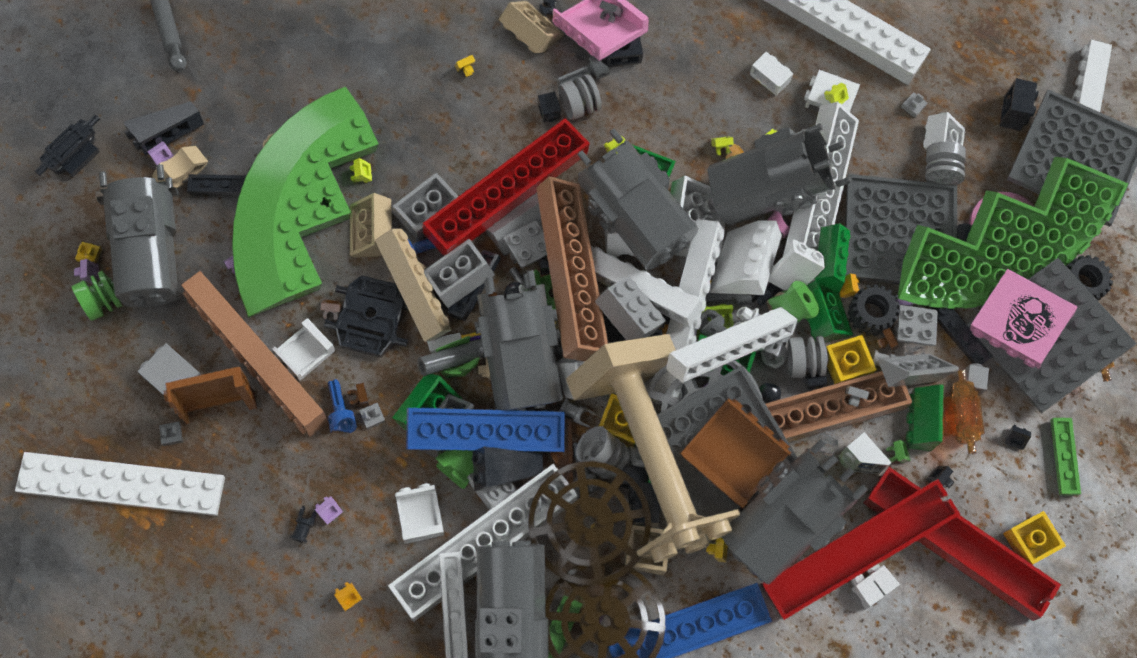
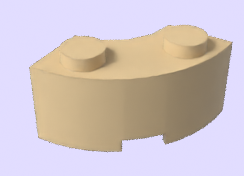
(187, 161)

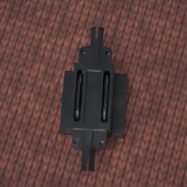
(71, 149)

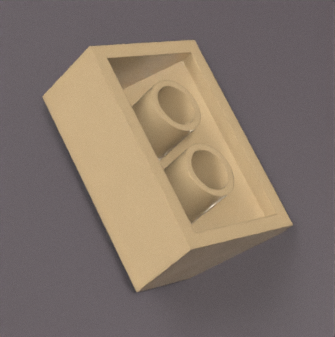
(530, 26)
(368, 221)

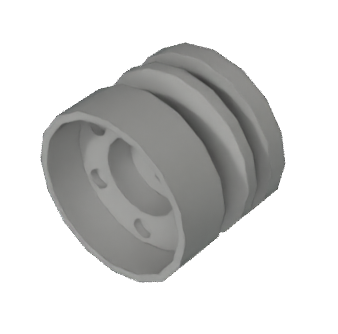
(579, 97)
(945, 163)
(807, 357)
(602, 446)

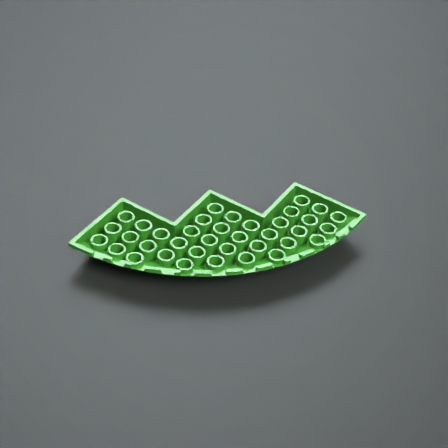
(285, 199)
(1010, 236)

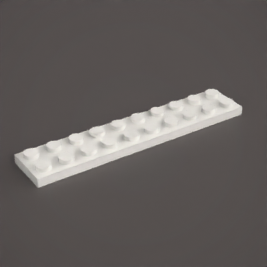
(120, 484)

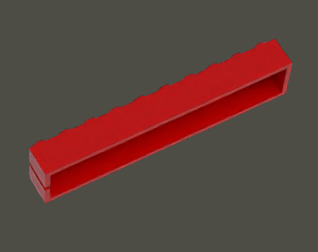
(861, 549)
(974, 553)

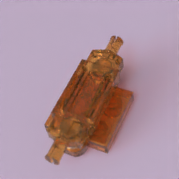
(963, 413)

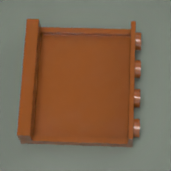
(209, 391)
(735, 452)

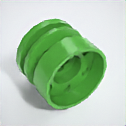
(95, 296)

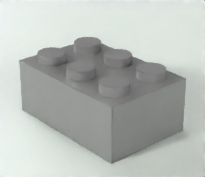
(423, 203)
(458, 273)
(630, 310)

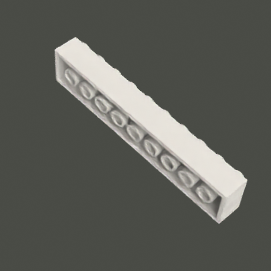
(860, 34)
(806, 223)
(420, 586)

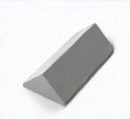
(516, 219)
(915, 369)

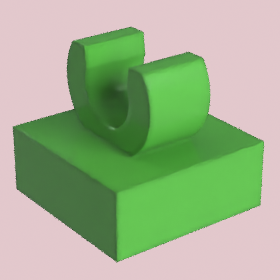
(901, 452)

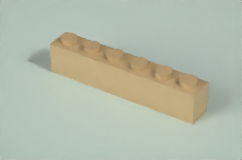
(413, 284)

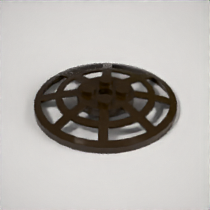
(603, 525)
(608, 606)

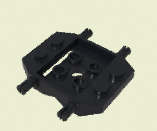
(365, 295)

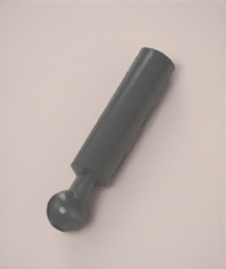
(169, 33)
(449, 358)

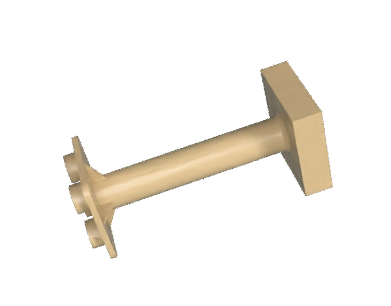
(624, 370)

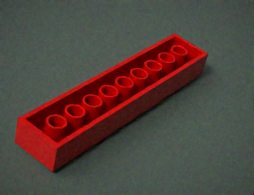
(505, 187)

